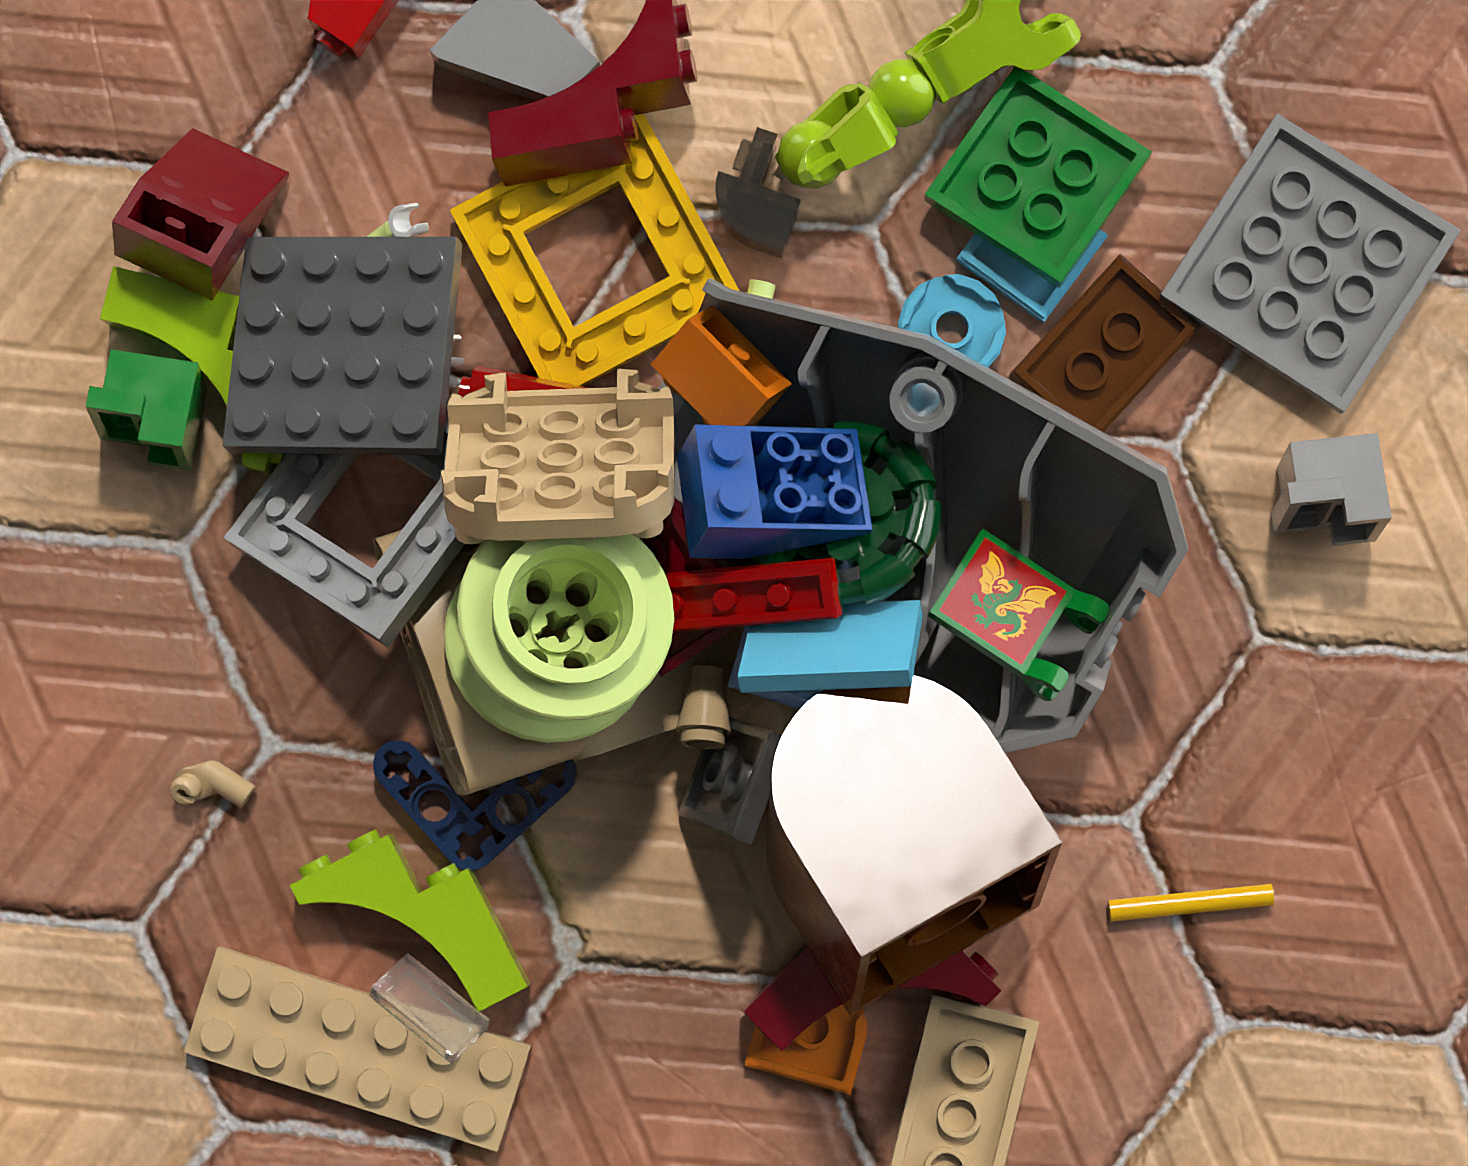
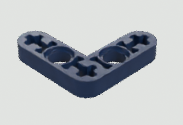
(461, 816)

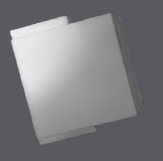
(1333, 486)

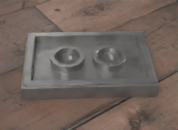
(733, 782)

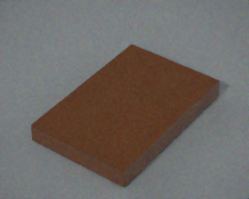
(1106, 346)

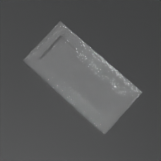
(429, 1008)

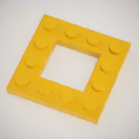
(496, 230)

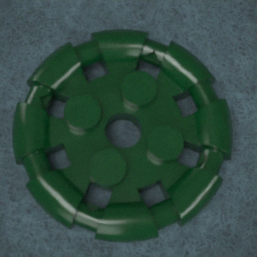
(913, 528)

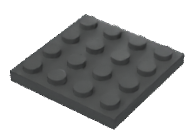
(343, 345)

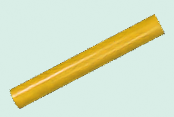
(1191, 902)

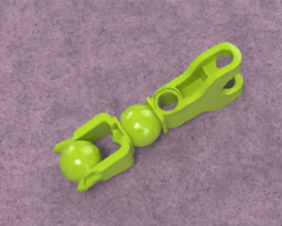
(958, 54)

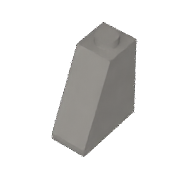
(514, 49)

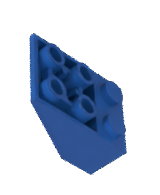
(770, 489)

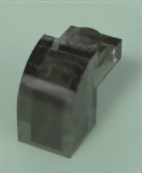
(749, 210)

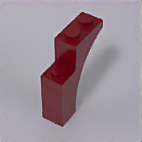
(595, 118)
(804, 994)

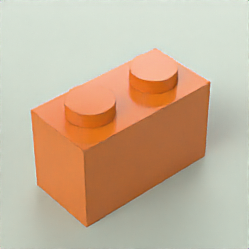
(720, 371)

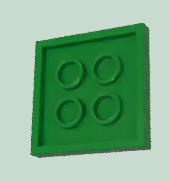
(1037, 176)

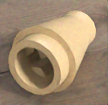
(704, 710)

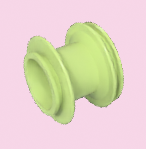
(523, 680)

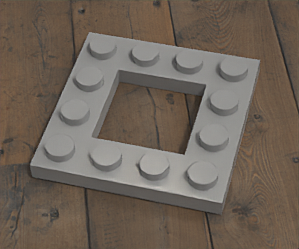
(370, 599)

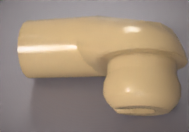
(207, 780)

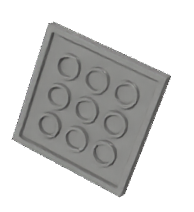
(1309, 263)

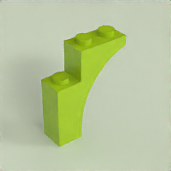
(185, 322)
(448, 914)

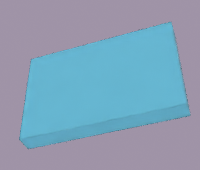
(855, 651)

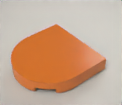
(821, 1055)

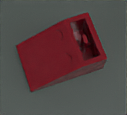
(196, 212)

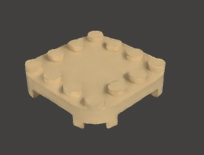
(559, 461)

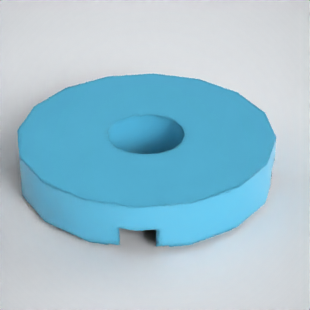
(963, 298)

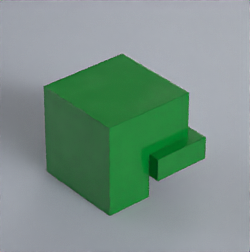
(150, 405)

